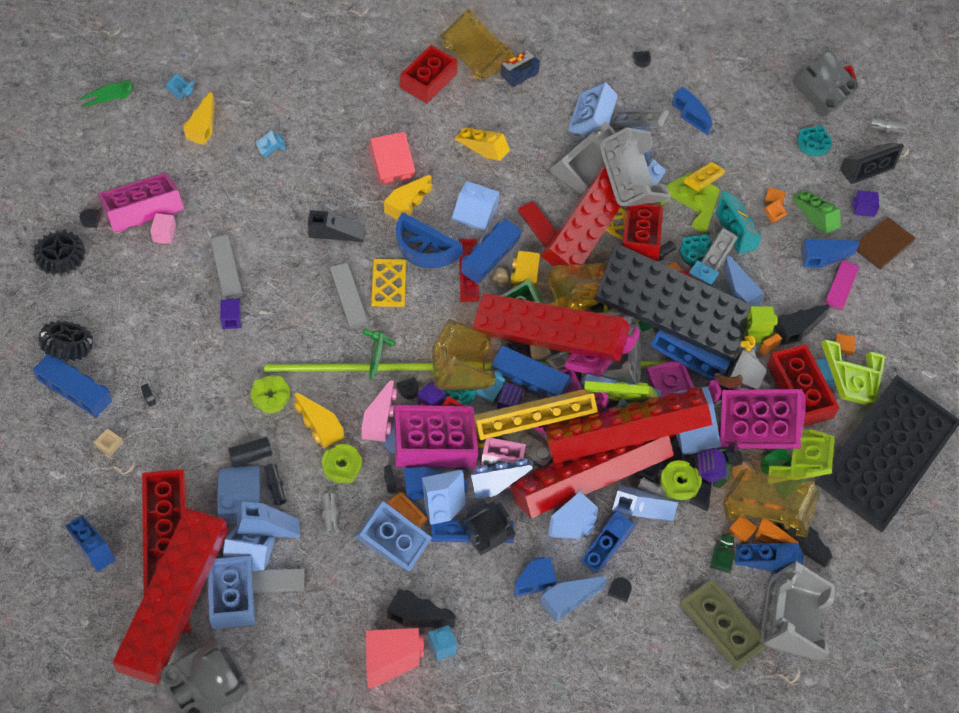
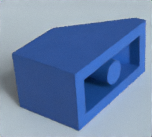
(536, 577)

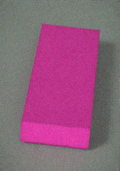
(842, 285)

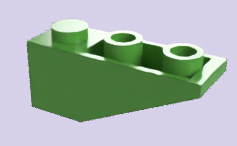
(820, 212)

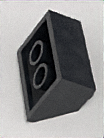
(871, 162)

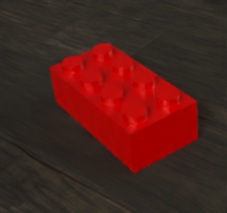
(643, 229)
(798, 370)

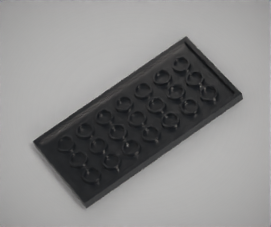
(673, 303)
(889, 453)

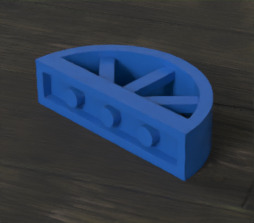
(451, 248)

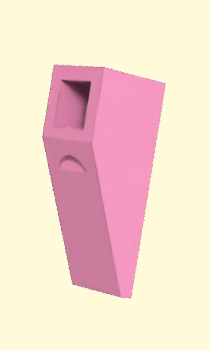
(377, 415)

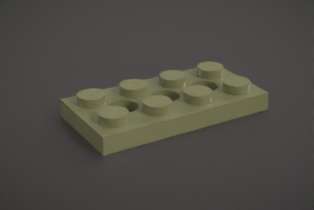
(719, 636)

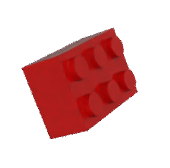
(428, 74)

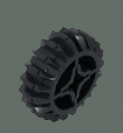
(59, 252)
(65, 340)

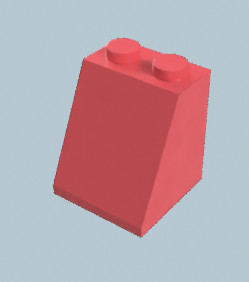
(391, 158)
(391, 653)

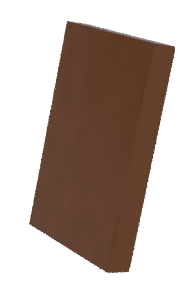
(884, 243)

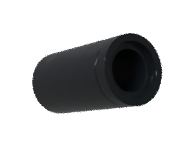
(250, 451)

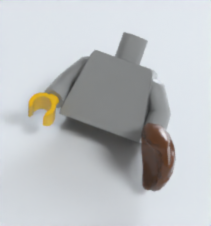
(746, 371)

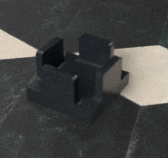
(487, 525)

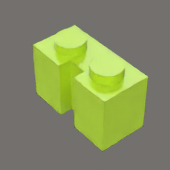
(760, 323)

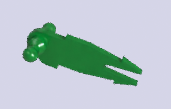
(109, 92)
(379, 339)

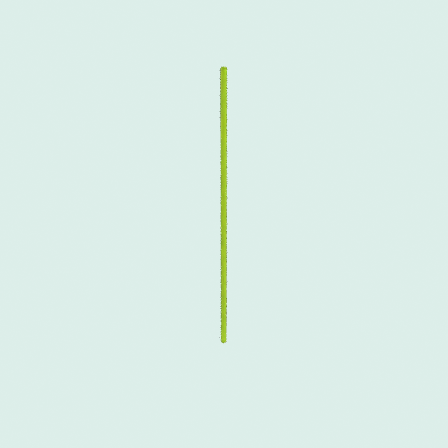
(383, 367)

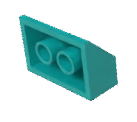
(736, 220)

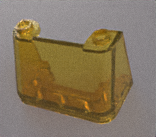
(476, 46)
(575, 283)
(460, 358)
(772, 499)

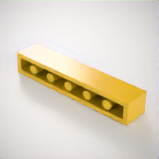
(535, 413)

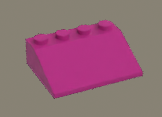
(140, 202)
(763, 418)
(435, 436)

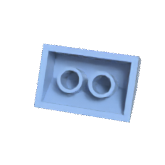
(593, 109)

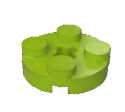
(270, 384)
(342, 474)
(677, 490)

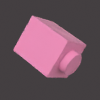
(163, 228)

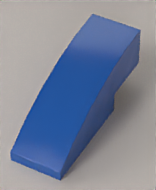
(692, 110)

